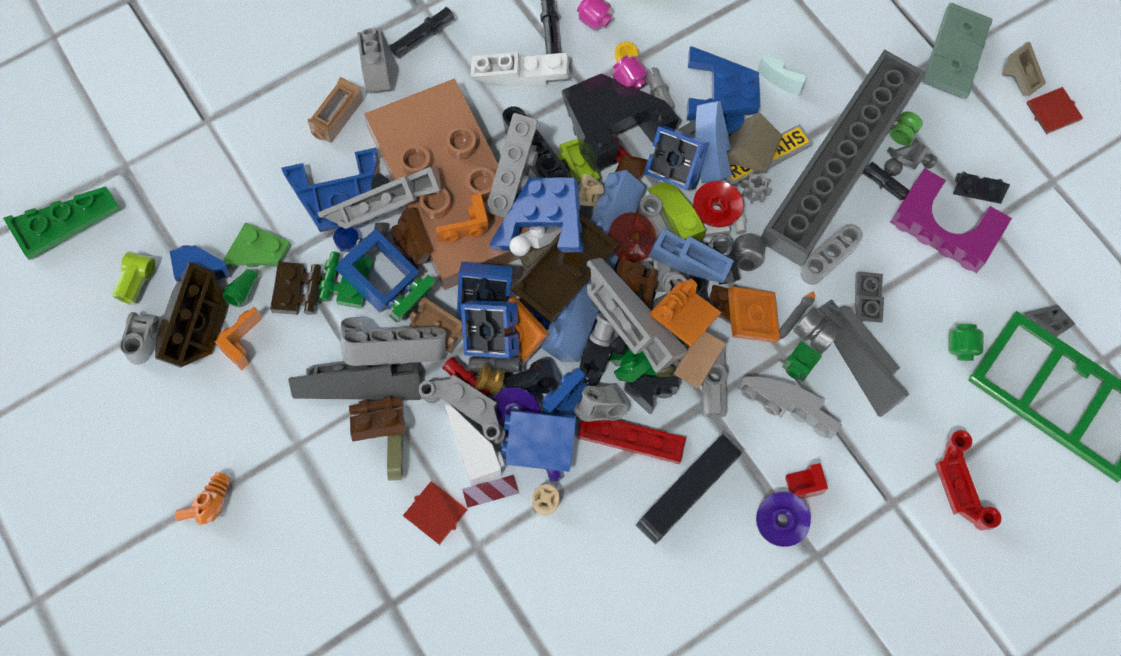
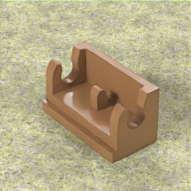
(433, 316)
(699, 359)

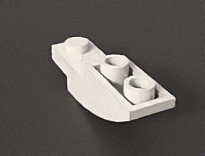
(514, 70)

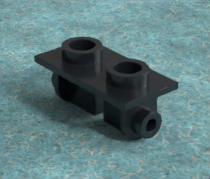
(980, 188)

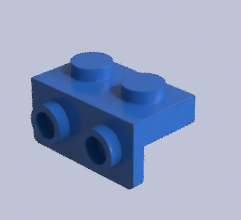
(566, 396)

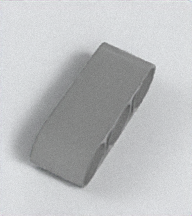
(836, 244)

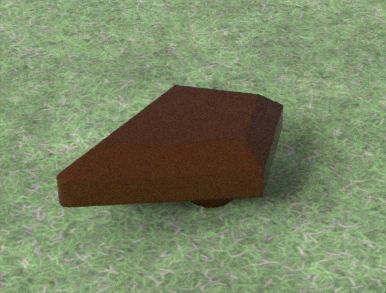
(633, 165)
(720, 300)

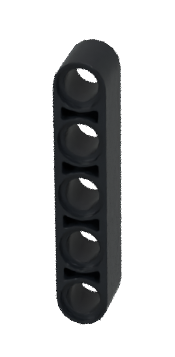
(547, 163)
(689, 488)

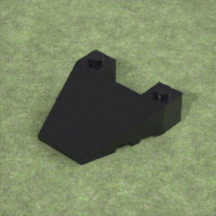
(606, 107)

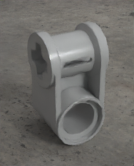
(139, 332)
(604, 332)
(601, 404)

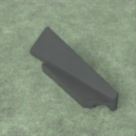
(866, 359)

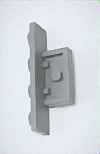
(514, 165)

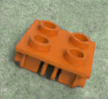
(685, 312)

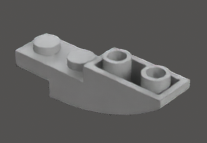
(782, 396)

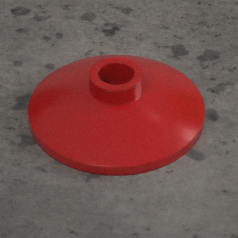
(722, 195)

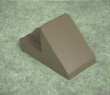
(1026, 69)

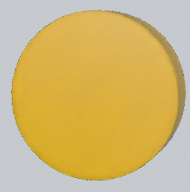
(625, 48)

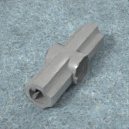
(715, 392)

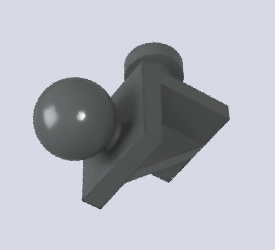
(911, 156)

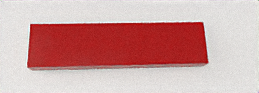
(634, 439)

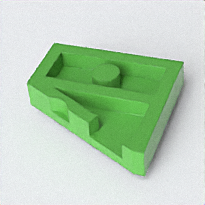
(256, 248)

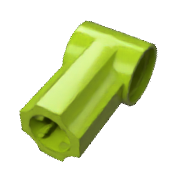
(135, 270)

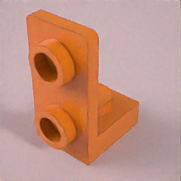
(474, 227)
(229, 337)

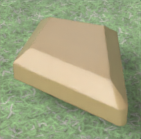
(589, 191)

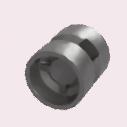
(817, 330)

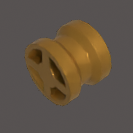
(490, 379)

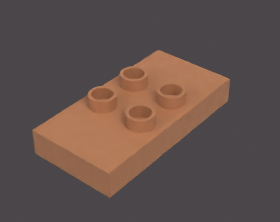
(441, 132)

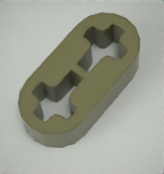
(395, 457)

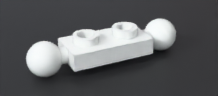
(536, 237)

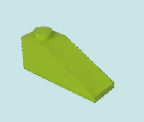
(678, 211)

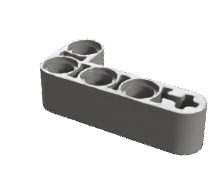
(390, 345)

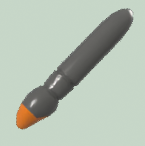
(795, 316)

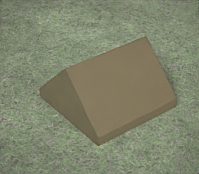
(754, 144)

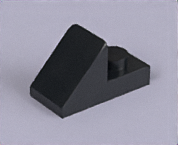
(644, 388)

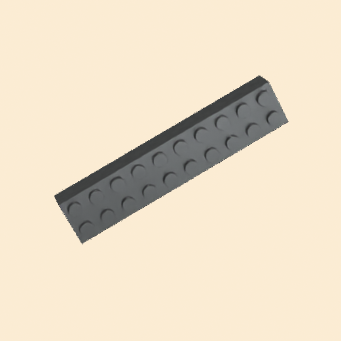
(842, 158)

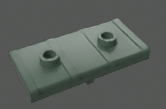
(957, 50)

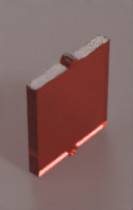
(1054, 110)
(435, 513)

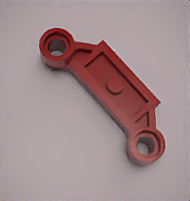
(959, 484)

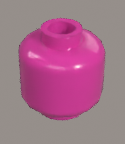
(595, 13)
(630, 72)

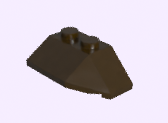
(191, 318)

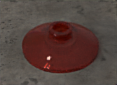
(622, 232)

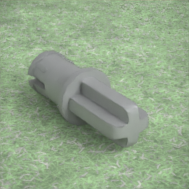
(658, 87)

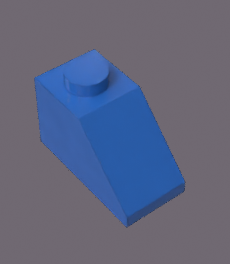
(194, 254)

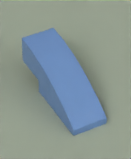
(712, 128)
(690, 256)

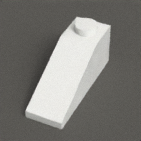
(475, 450)

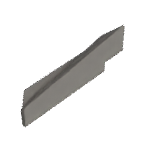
(384, 198)
(631, 317)

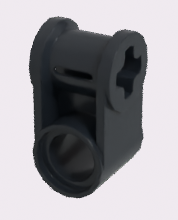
(594, 358)

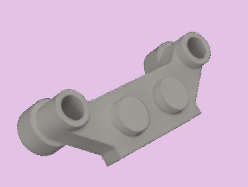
(469, 402)

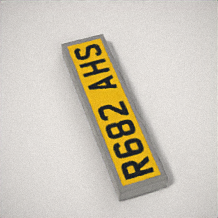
(793, 142)

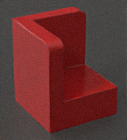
(807, 482)

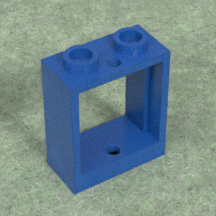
(362, 285)

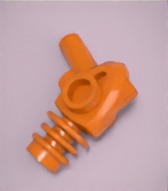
(207, 503)

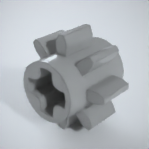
(758, 181)

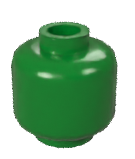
(966, 341)

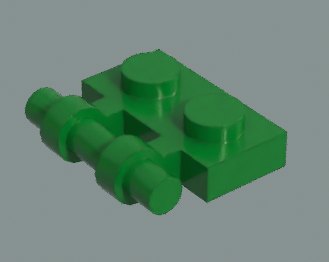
(345, 292)
(403, 305)

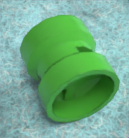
(905, 129)

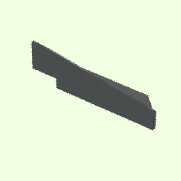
(362, 382)

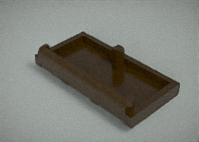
(560, 275)

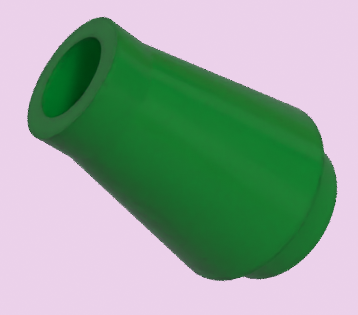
(239, 290)

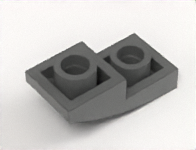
(868, 297)

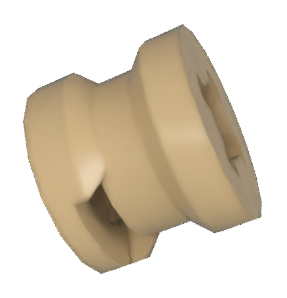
(548, 495)

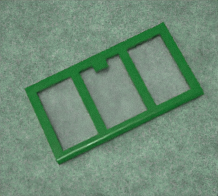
(1055, 391)

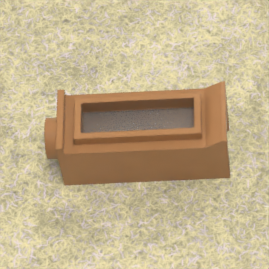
(335, 110)

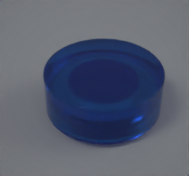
(345, 239)

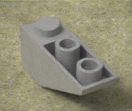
(373, 60)

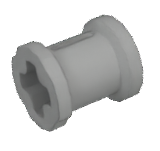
(667, 277)

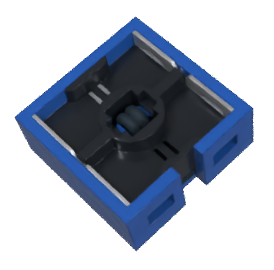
(676, 157)
(483, 283)
(490, 329)

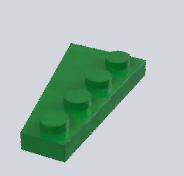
(49, 226)

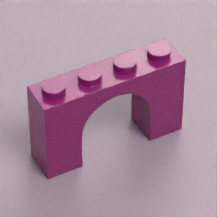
(968, 249)

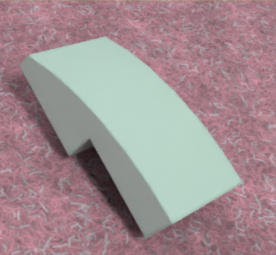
(788, 80)

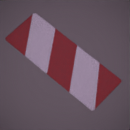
(490, 491)

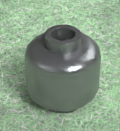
(749, 251)

